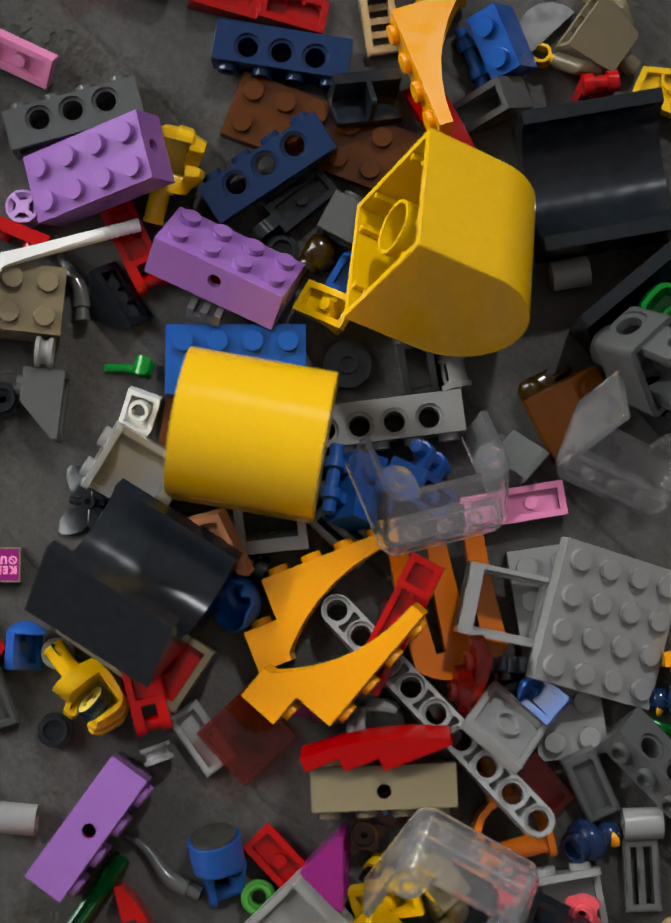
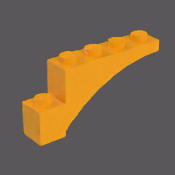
(419, 37)
(297, 594)
(334, 684)

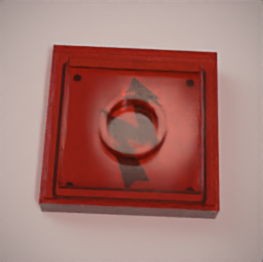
(244, 738)

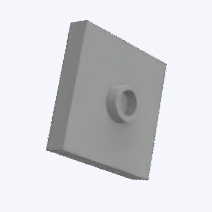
(504, 726)

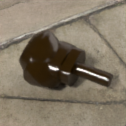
(318, 255)
(541, 381)

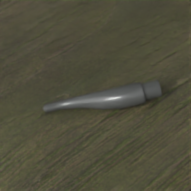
(80, 292)
(171, 879)

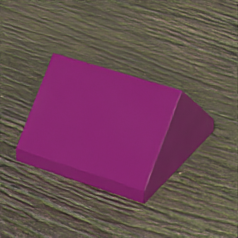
(328, 868)

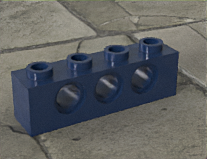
(268, 41)
(217, 183)

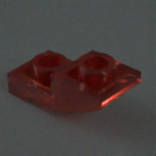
(471, 676)

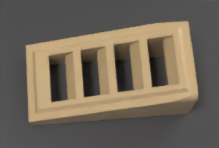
(367, 23)

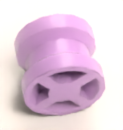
(20, 203)

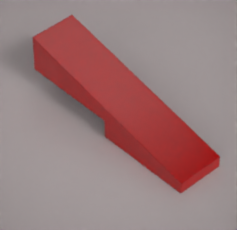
(287, 14)

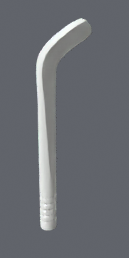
(67, 243)

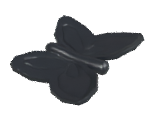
(88, 508)

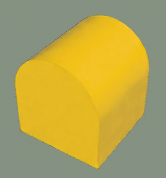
(445, 251)
(249, 434)

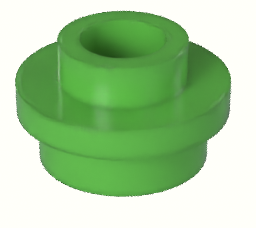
(252, 886)

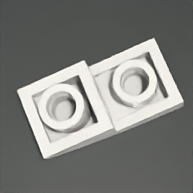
(140, 410)

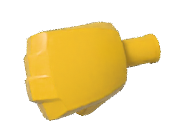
(185, 155)
(80, 679)

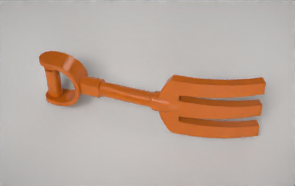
(454, 643)

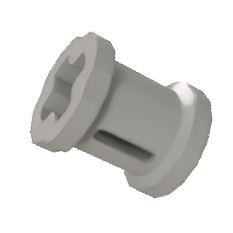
(453, 372)

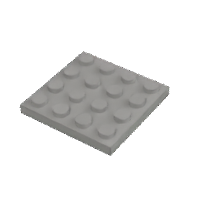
(603, 624)

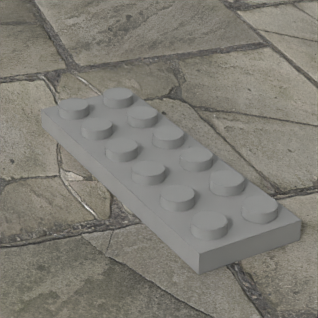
(583, 718)

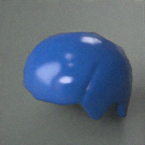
(239, 605)

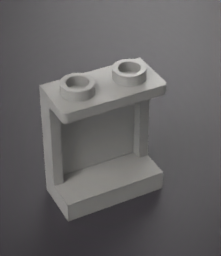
(127, 456)
(571, 881)
(298, 903)

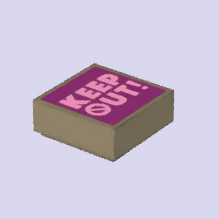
(11, 564)

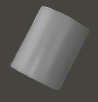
(569, 273)
(19, 818)
(642, 823)

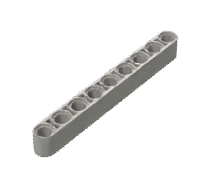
(430, 697)

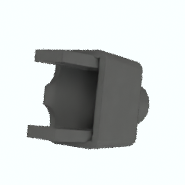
(639, 348)

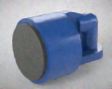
(215, 854)

